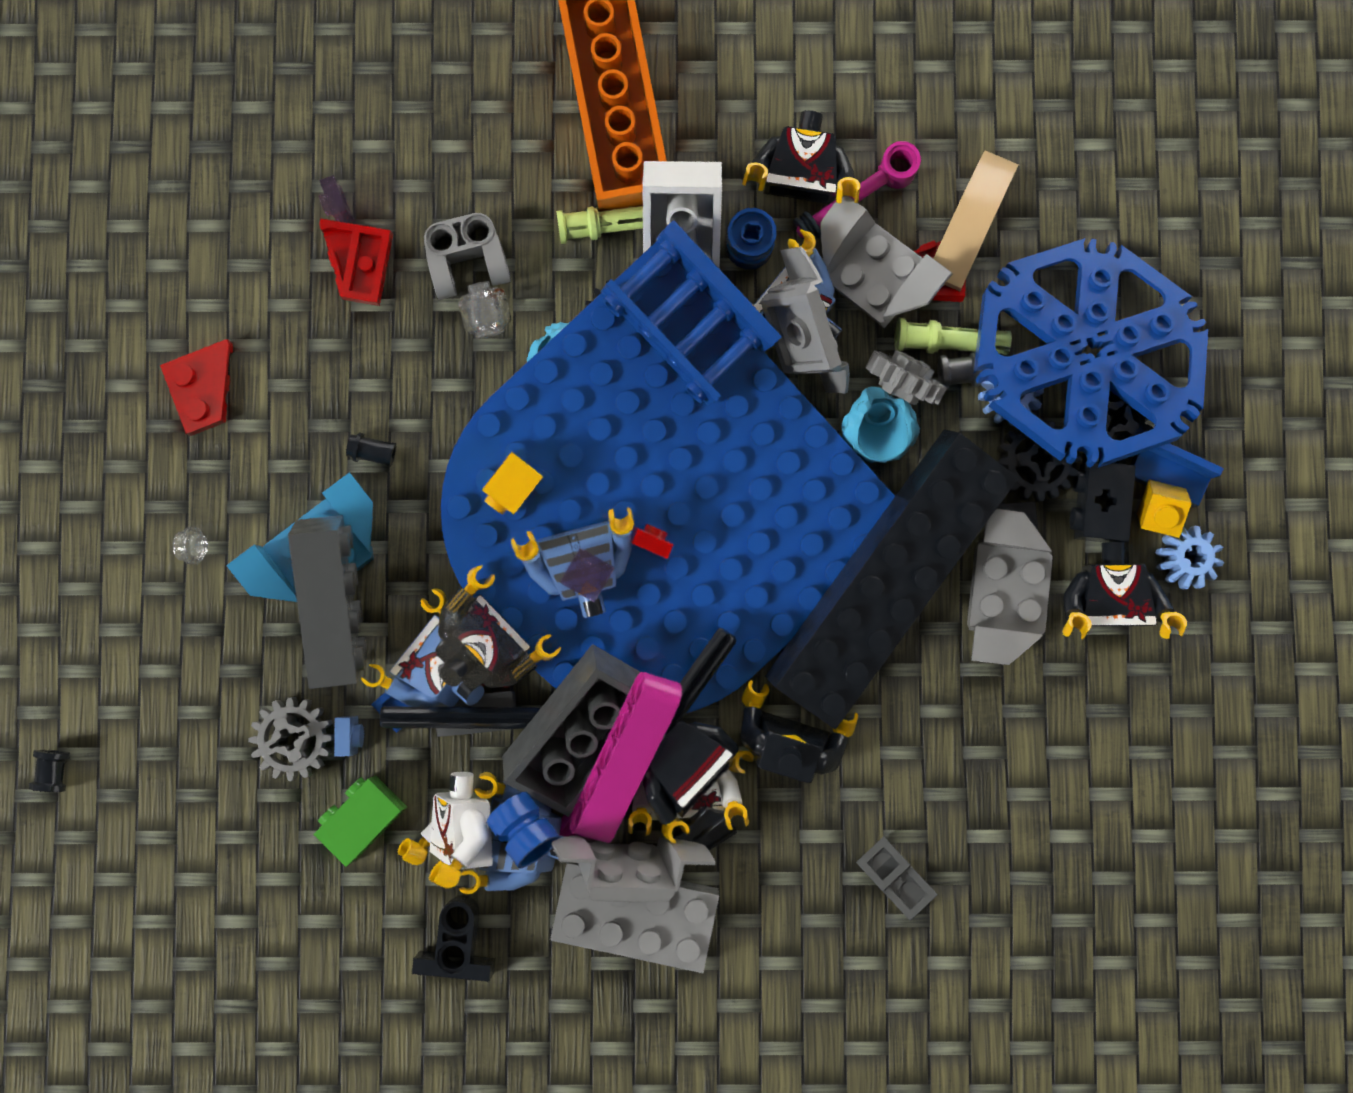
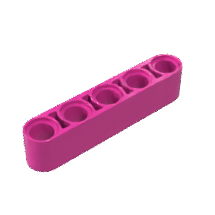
(625, 757)

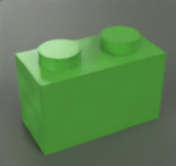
(359, 820)

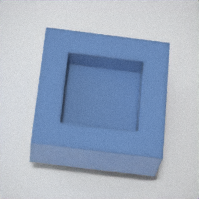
(348, 736)

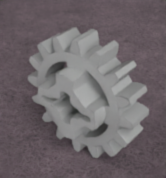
(906, 377)
(285, 725)

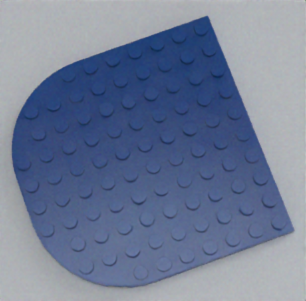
(746, 488)

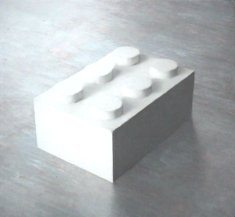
(689, 196)

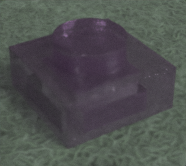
(334, 200)
(587, 574)

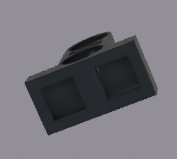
(457, 935)

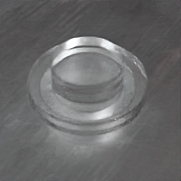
(190, 545)

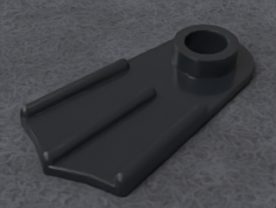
(707, 828)

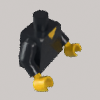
(788, 745)

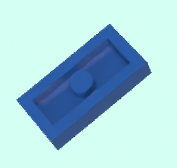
(1177, 468)

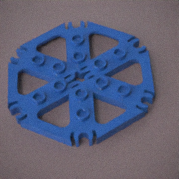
(1089, 376)

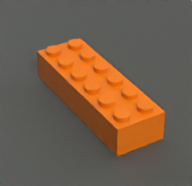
(613, 96)

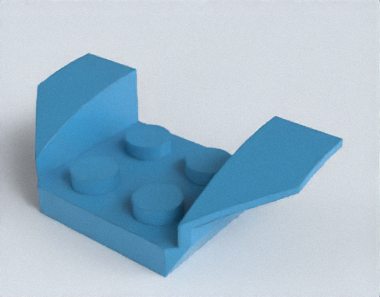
(269, 569)

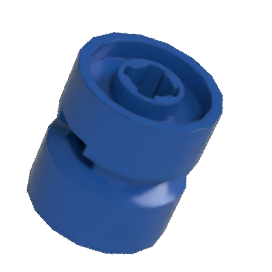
(750, 238)
(520, 825)

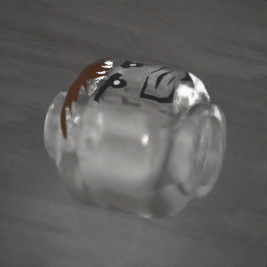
(484, 310)

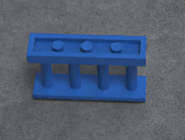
(727, 305)

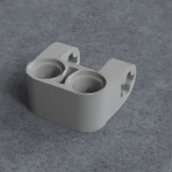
(463, 249)

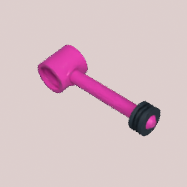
(885, 175)

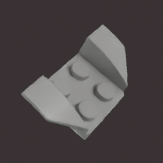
(874, 266)
(802, 321)
(1008, 588)
(634, 869)

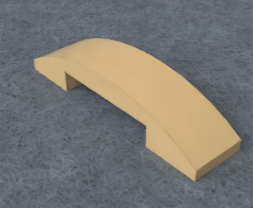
(974, 216)

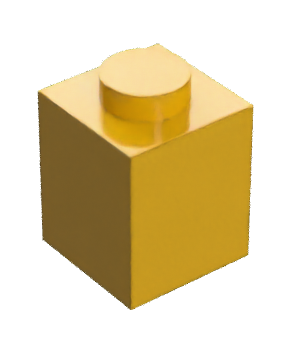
(511, 484)
(1164, 508)

